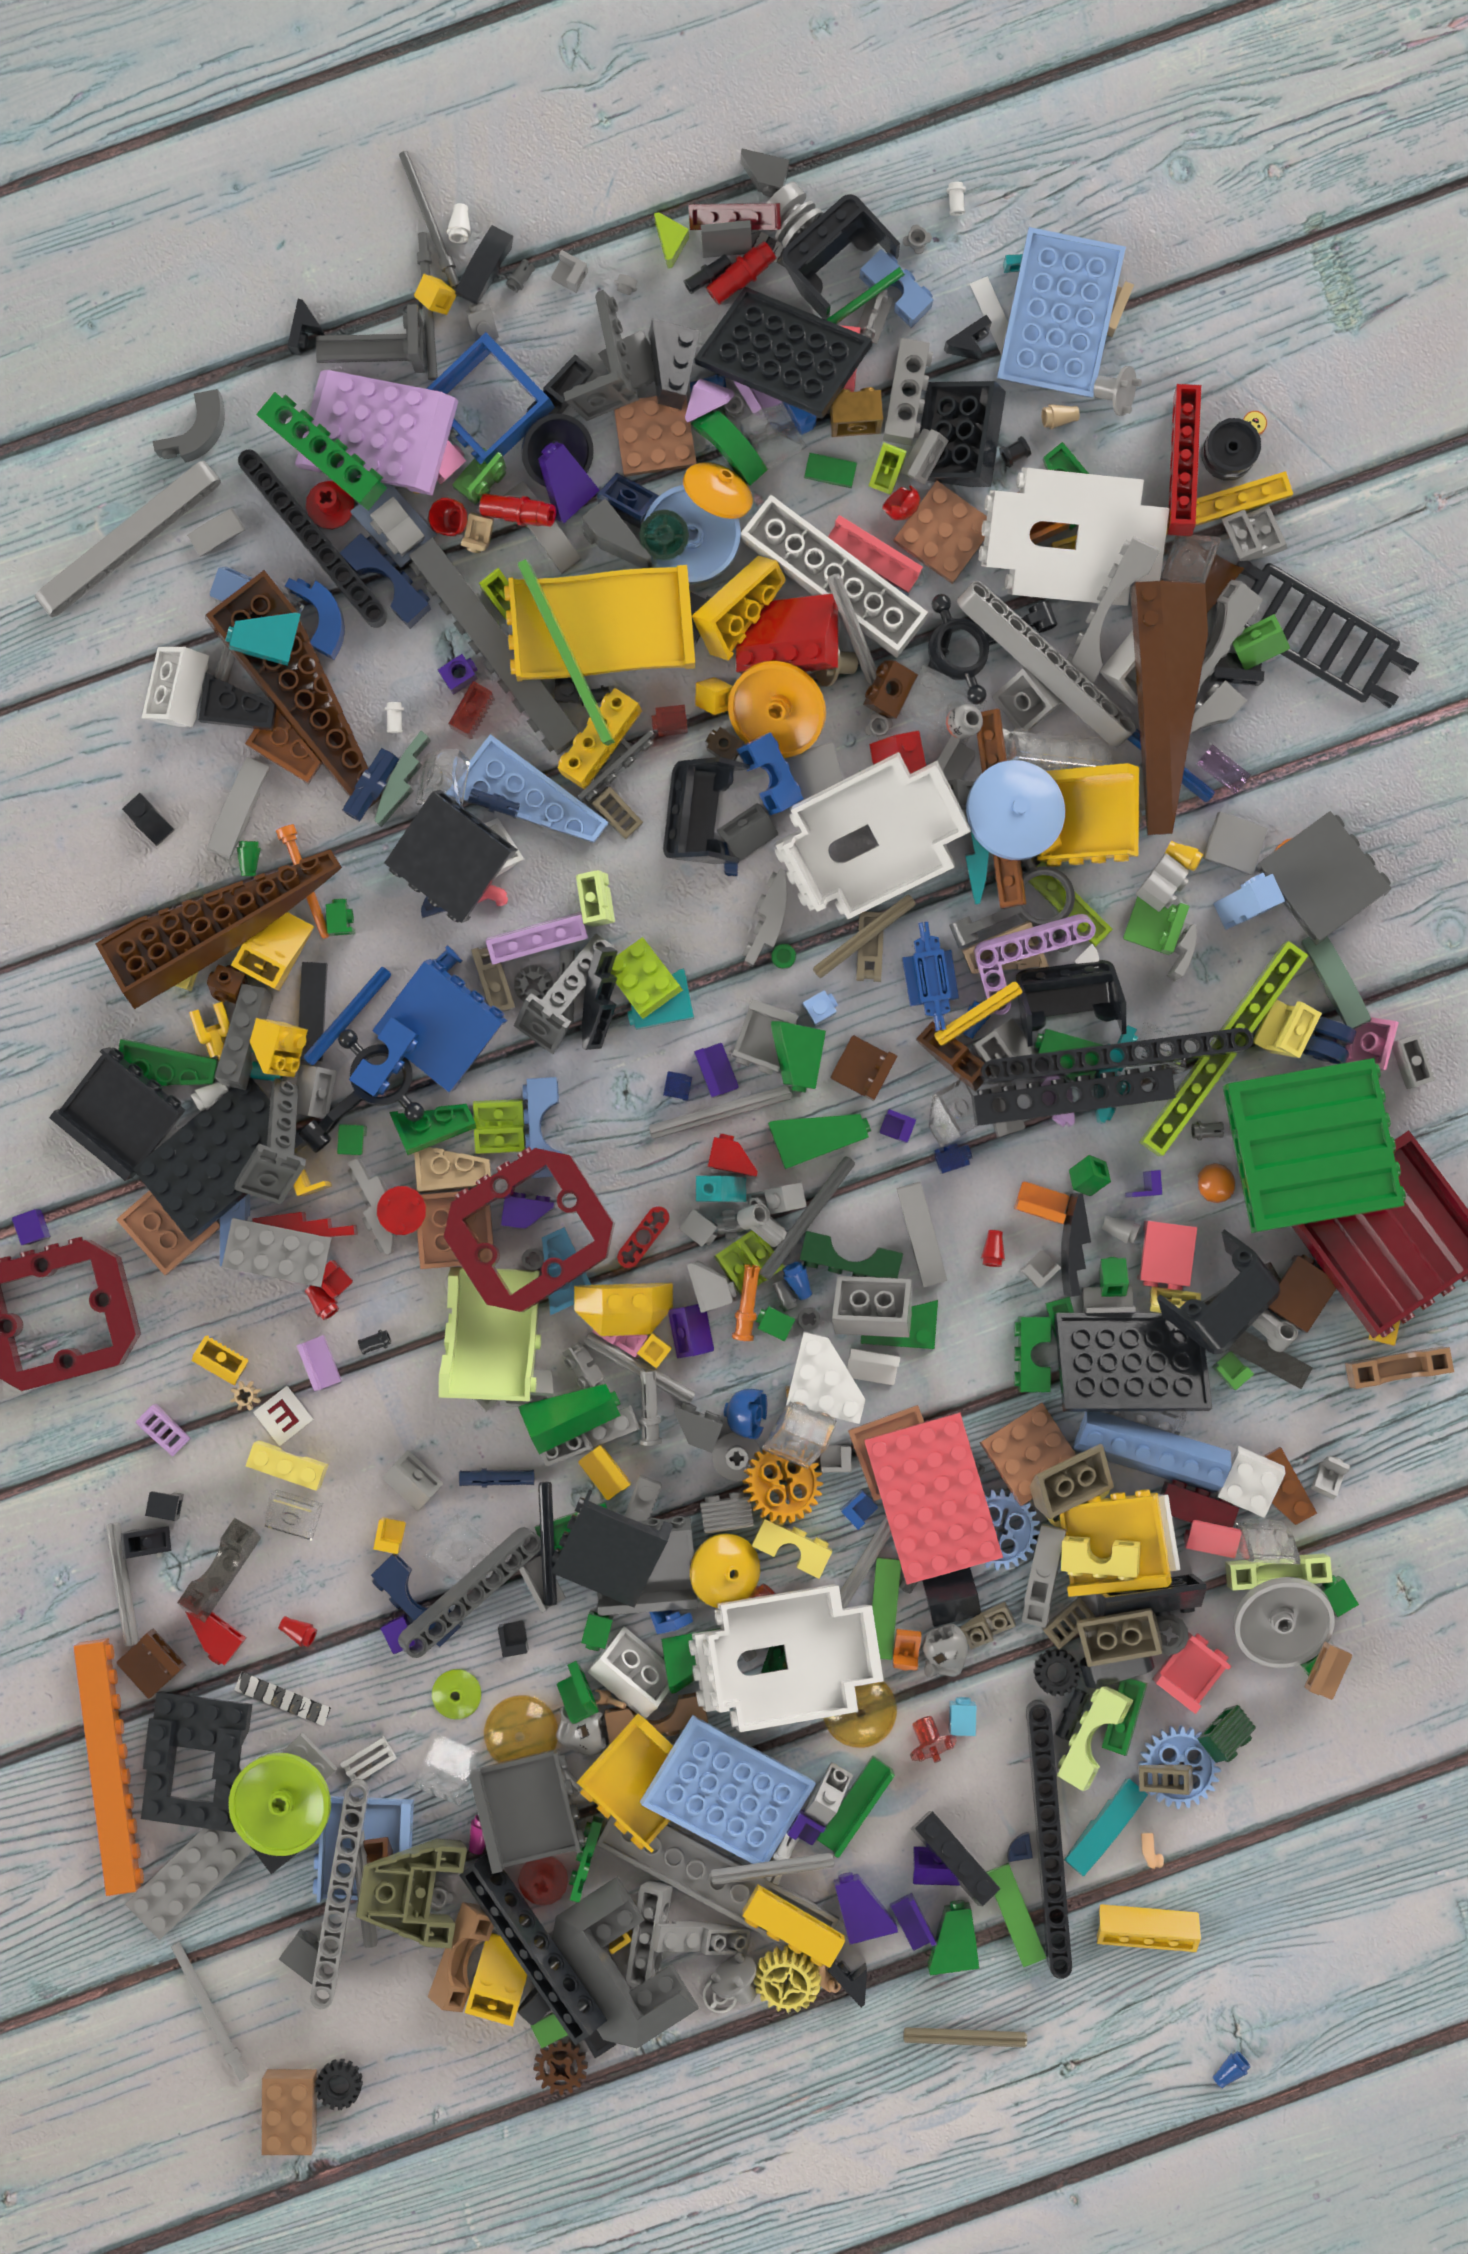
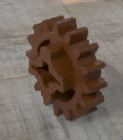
(568, 2073)

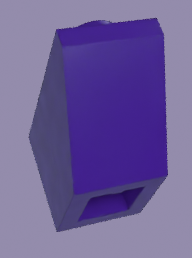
(524, 1212)

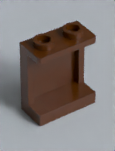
(1302, 1293)

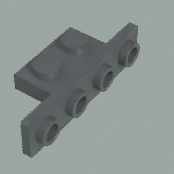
(621, 757)

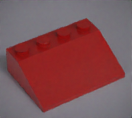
(793, 632)

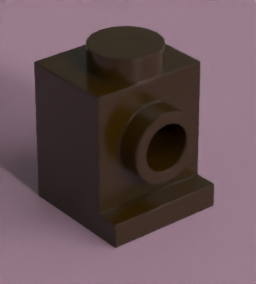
(729, 752)

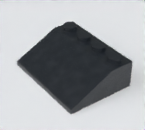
(971, 422)
(1182, 1594)

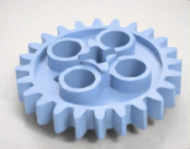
(1021, 1535)
(1181, 1744)

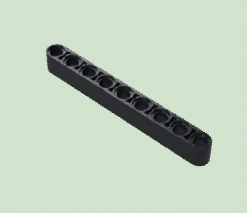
(304, 530)

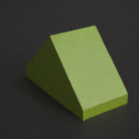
(671, 236)
(887, 468)
(493, 589)

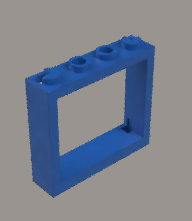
(463, 366)

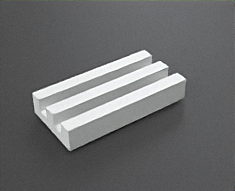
(387, 1749)

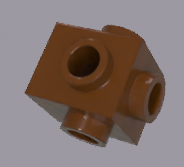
(226, 983)

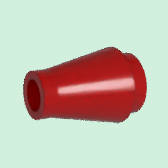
(993, 1250)
(322, 1303)
(298, 1631)

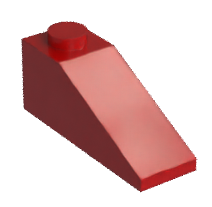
(217, 1638)

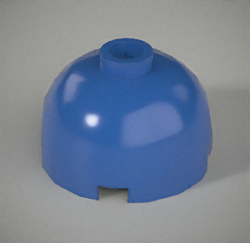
(745, 1412)

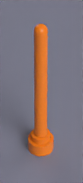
(288, 837)

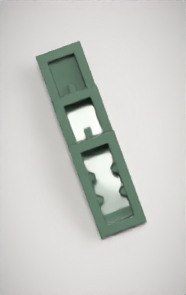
(397, 788)
(1337, 982)

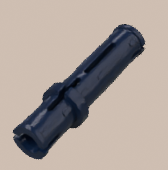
(496, 1477)

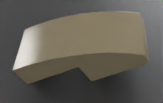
(986, 1624)

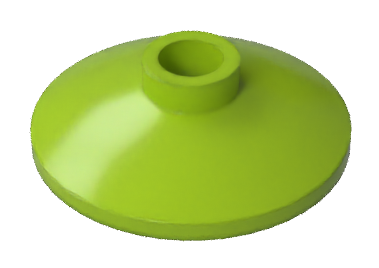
(461, 1682)

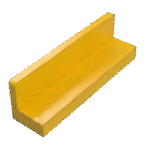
(1148, 1928)

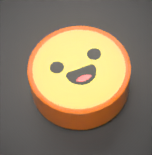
(1257, 419)

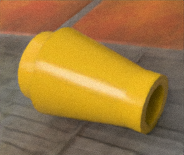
(1185, 855)

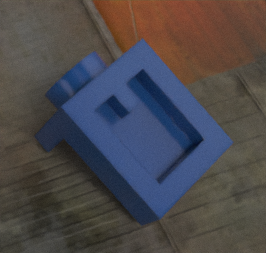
(669, 1621)

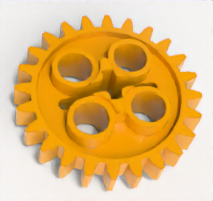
(761, 1487)

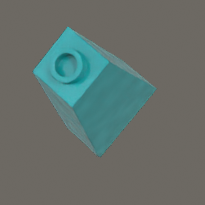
(720, 1189)

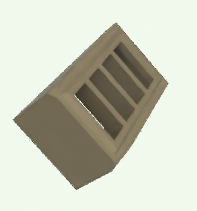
(608, 791)
(1055, 1622)
(1165, 1770)

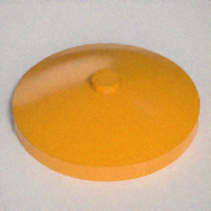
(778, 701)

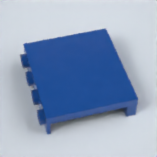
(449, 1021)

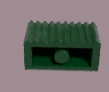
(1227, 1734)

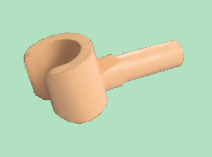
(606, 1699)

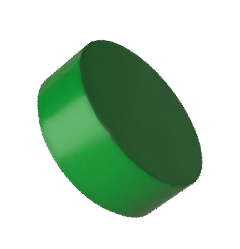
(783, 956)

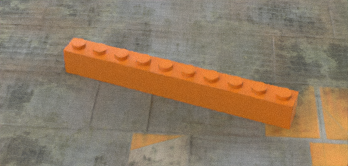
(108, 1766)

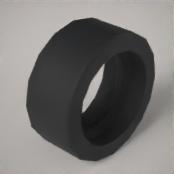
(533, 2007)

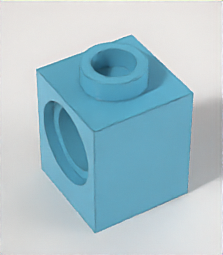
(962, 1717)

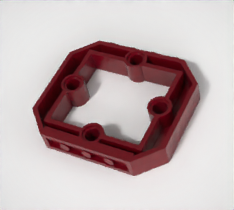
(468, 1248)
(119, 1313)

